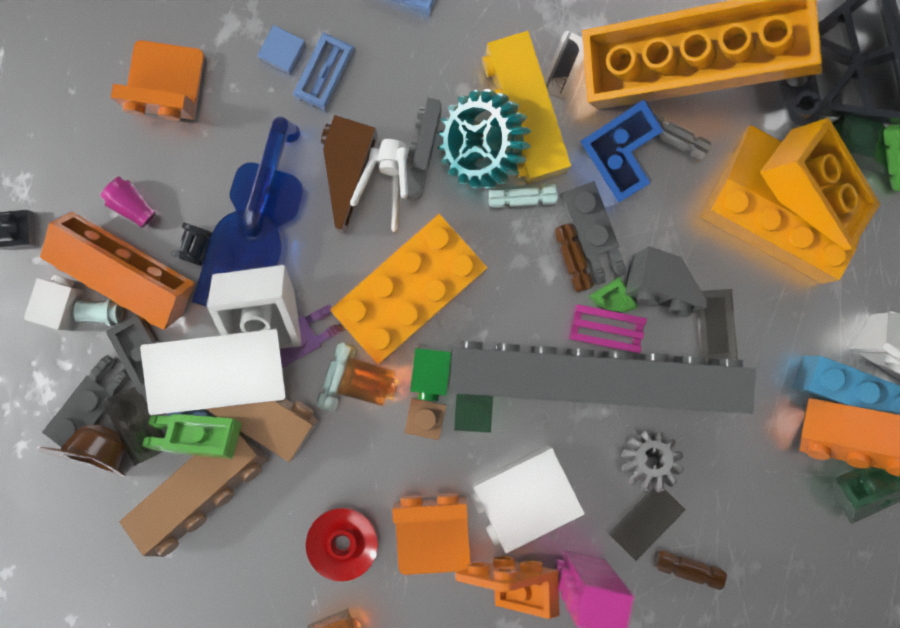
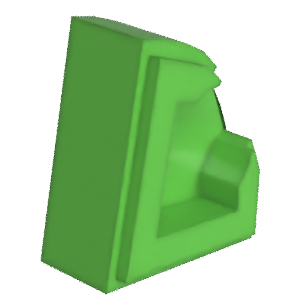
(613, 297)

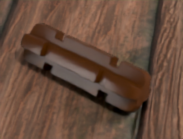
(574, 257)
(691, 570)

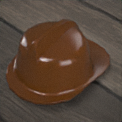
(93, 446)

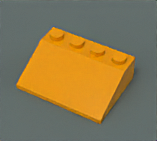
(752, 213)

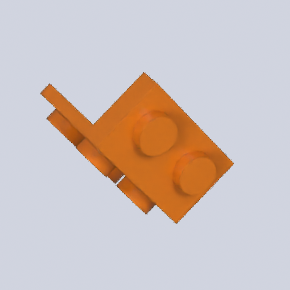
(162, 81)
(431, 534)
(517, 585)

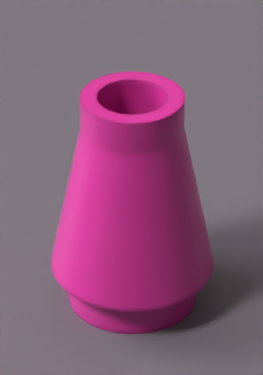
(127, 201)

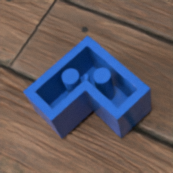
(614, 148)

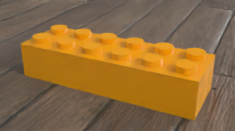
(701, 50)

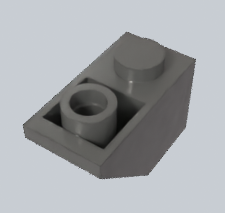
(664, 281)

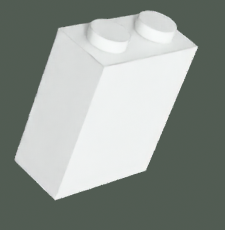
(526, 499)

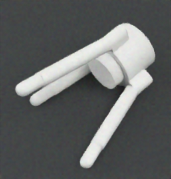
(391, 159)

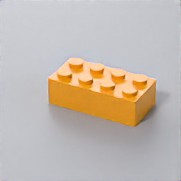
(409, 289)

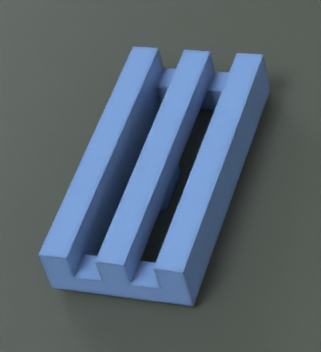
(312, 98)

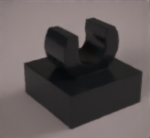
(17, 229)

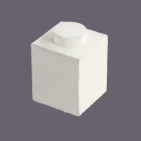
(53, 303)

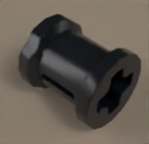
(183, 250)

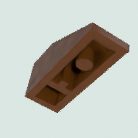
(346, 156)

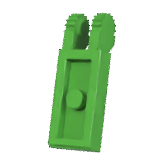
(195, 435)

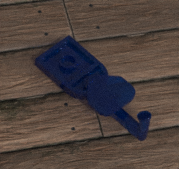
(263, 203)

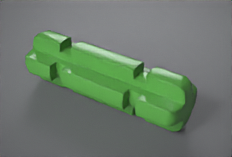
(892, 139)

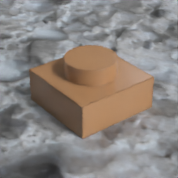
(425, 418)

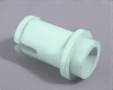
(98, 311)

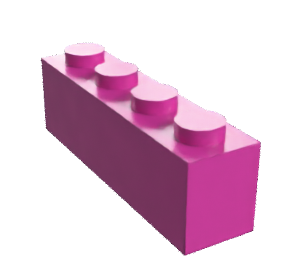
(593, 592)

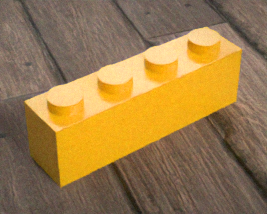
(519, 76)

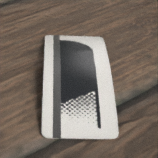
(564, 65)

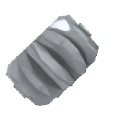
(666, 464)

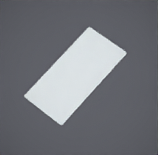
(213, 372)

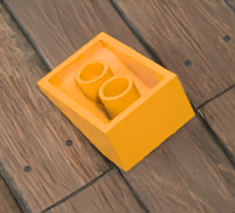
(822, 182)

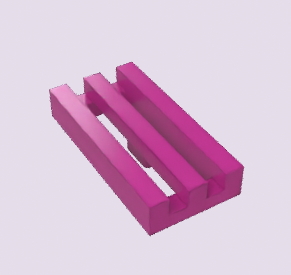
(636, 334)

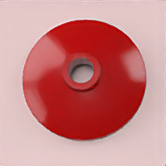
(331, 559)

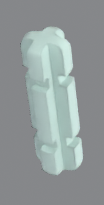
(523, 195)
(328, 400)

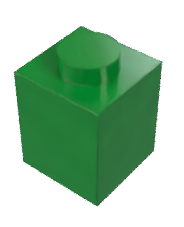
(430, 374)

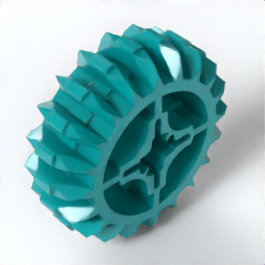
(501, 139)

